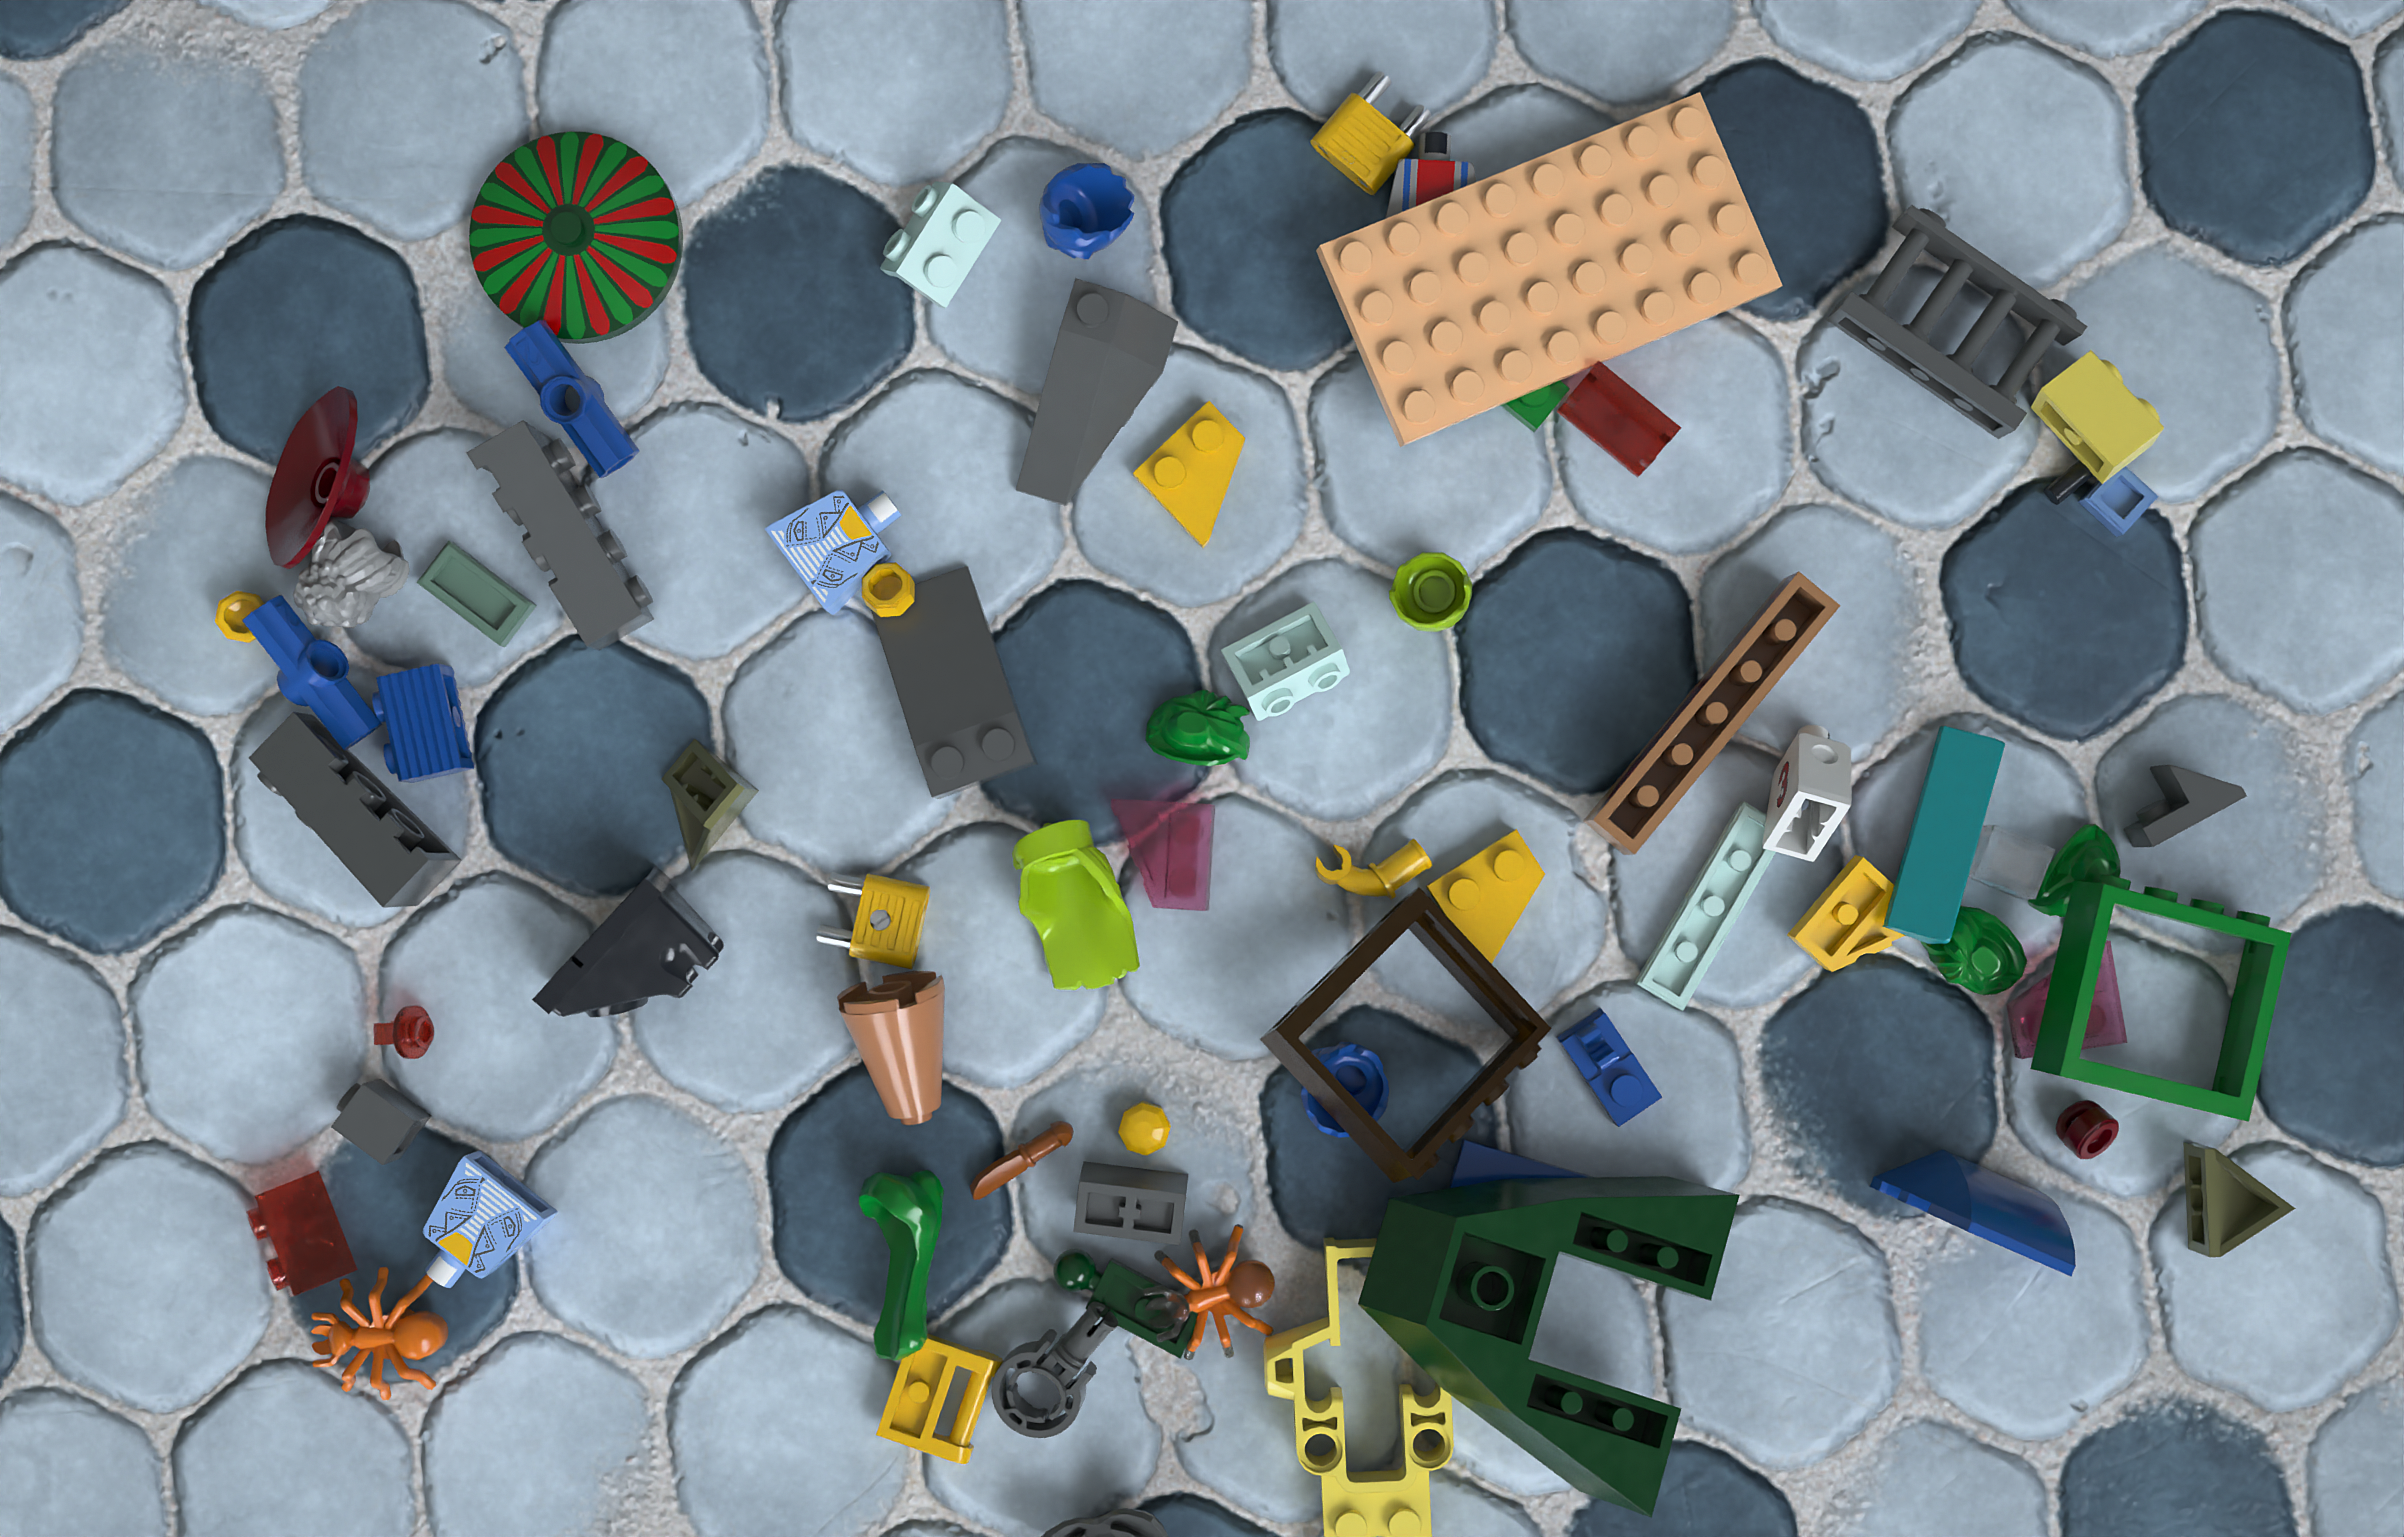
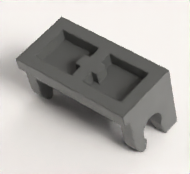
(1130, 1203)

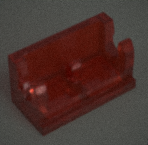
(1618, 419)

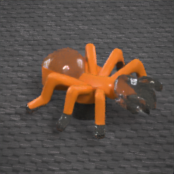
(1219, 1292)

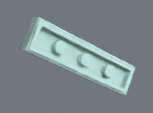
(1708, 909)

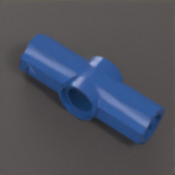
(551, 373)
(312, 672)

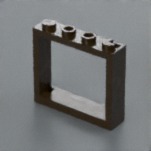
(1477, 977)

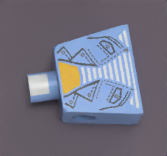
(835, 544)
(481, 1220)

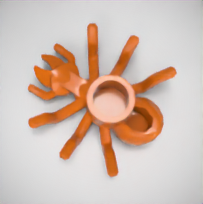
(388, 1336)

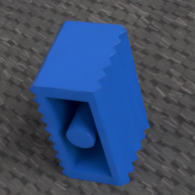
(422, 723)

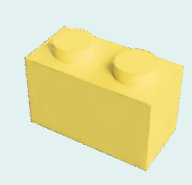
(2097, 416)

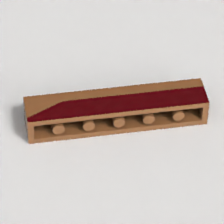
(1711, 713)

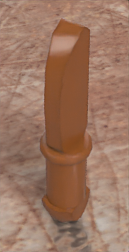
(1020, 1159)

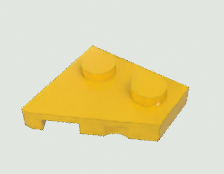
(1194, 471)
(1489, 892)
(1847, 917)

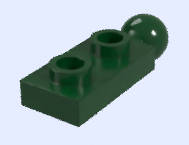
(1122, 1293)

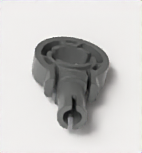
(1058, 1365)

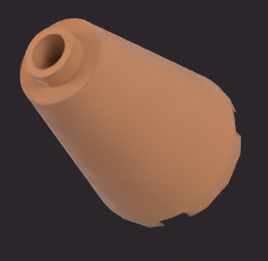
(900, 1040)

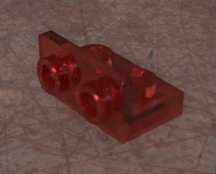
(301, 1235)

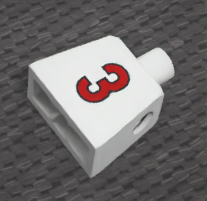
(1813, 771)

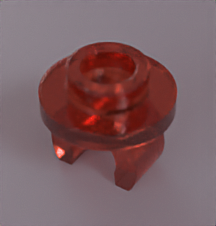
(409, 1032)

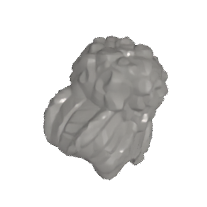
(348, 576)

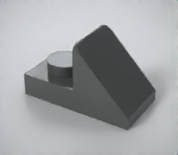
(2190, 801)

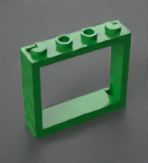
(2077, 974)

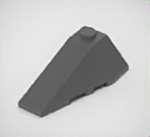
(1097, 376)

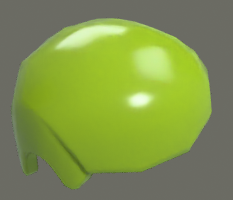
(1431, 591)

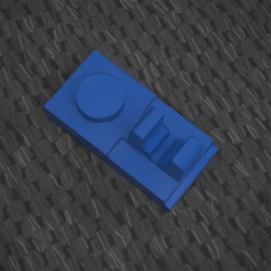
(1609, 1067)

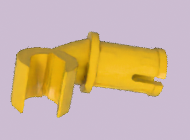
(1379, 878)

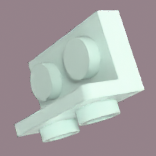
(1287, 661)

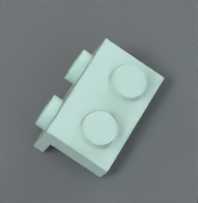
(939, 241)

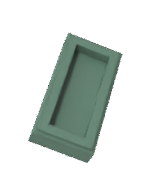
(476, 594)

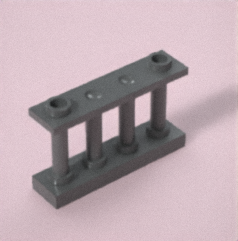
(1951, 375)

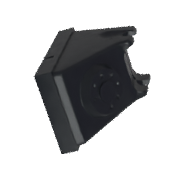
(634, 955)

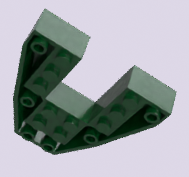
(1466, 1284)

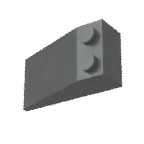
(954, 687)

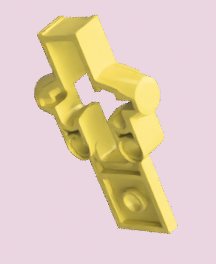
(1367, 1501)

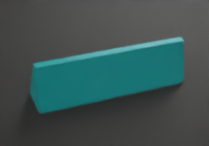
(1944, 835)

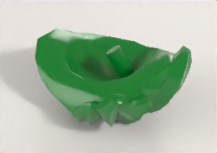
(1199, 729)
(2080, 859)
(1980, 953)

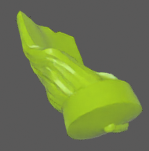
(1075, 906)

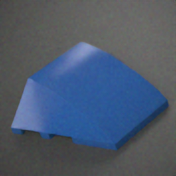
(1984, 1206)

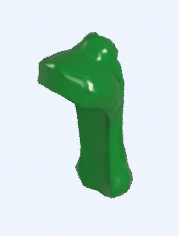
(911, 1222)

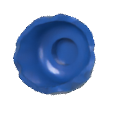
(1085, 209)
(1359, 1073)

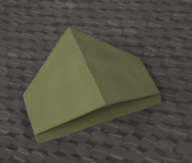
(705, 798)
(2224, 1202)

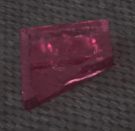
(1171, 849)
(2105, 1018)

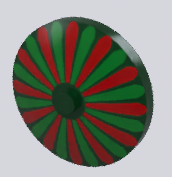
(576, 236)

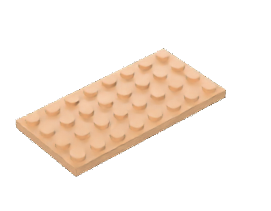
(1548, 268)

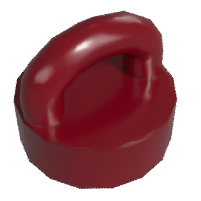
(2090, 1132)

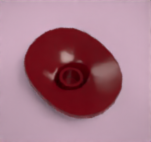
(315, 478)

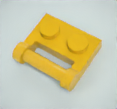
(921, 1393)

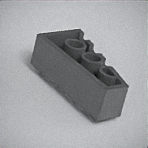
(565, 533)
(353, 813)

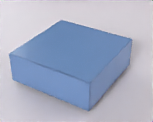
(2118, 501)

